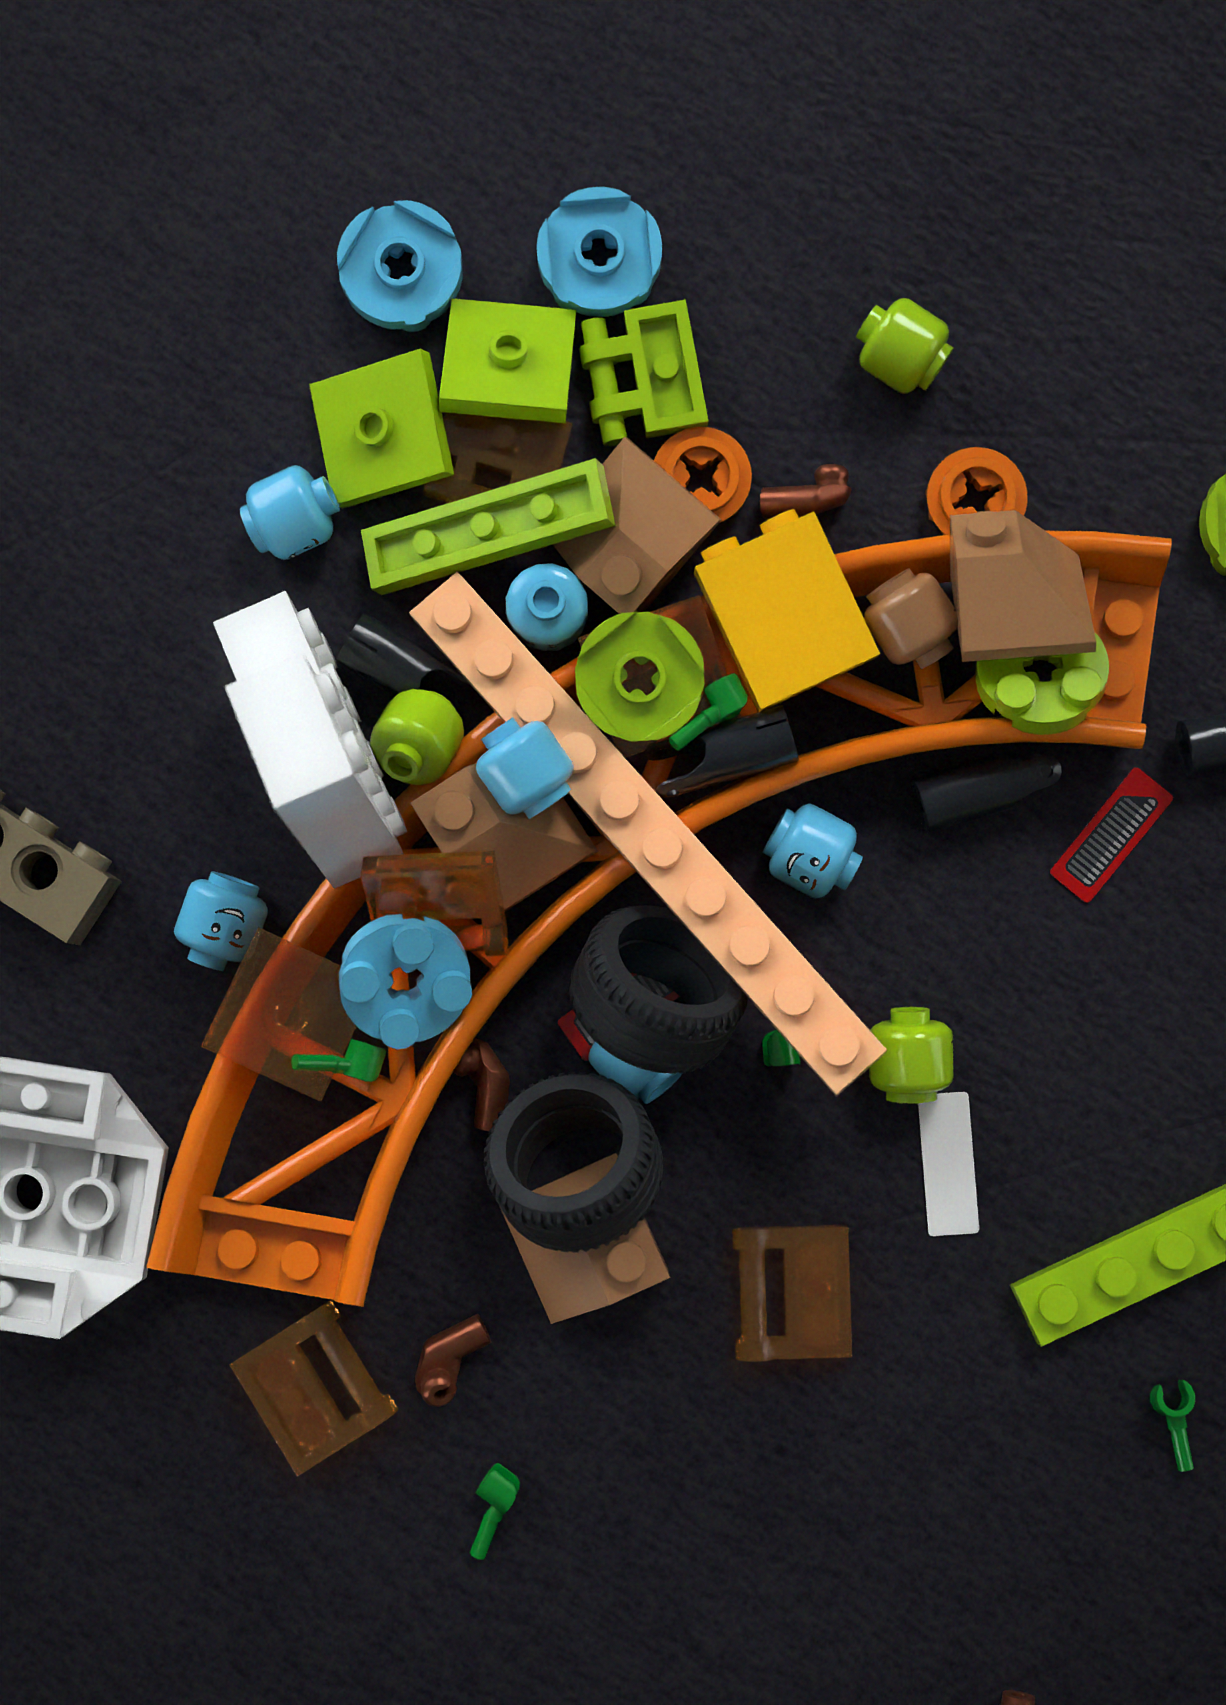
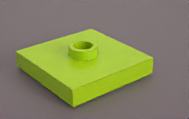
(507, 361)
(381, 428)

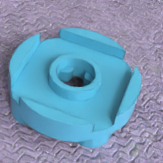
(624, 227)
(391, 230)
(411, 944)

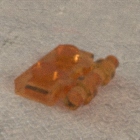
(499, 445)

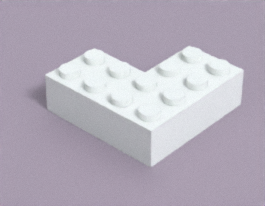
(308, 738)

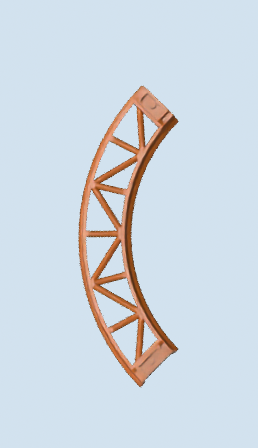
(333, 1256)

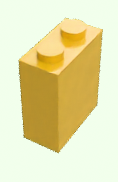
(784, 609)

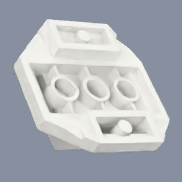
(99, 1199)

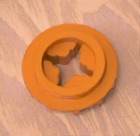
(702, 448)
(986, 471)

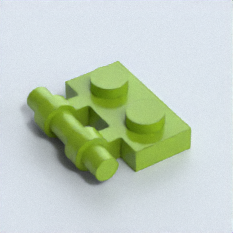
(663, 367)

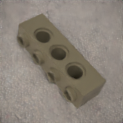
(77, 894)

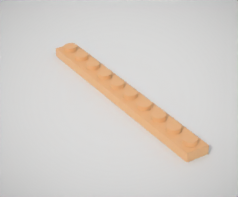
(654, 839)

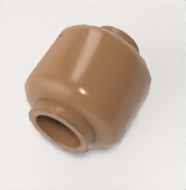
(911, 619)

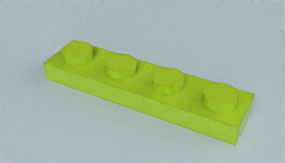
(488, 527)
(1124, 1268)

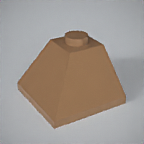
(653, 535)
(1016, 589)
(527, 851)
(594, 1278)

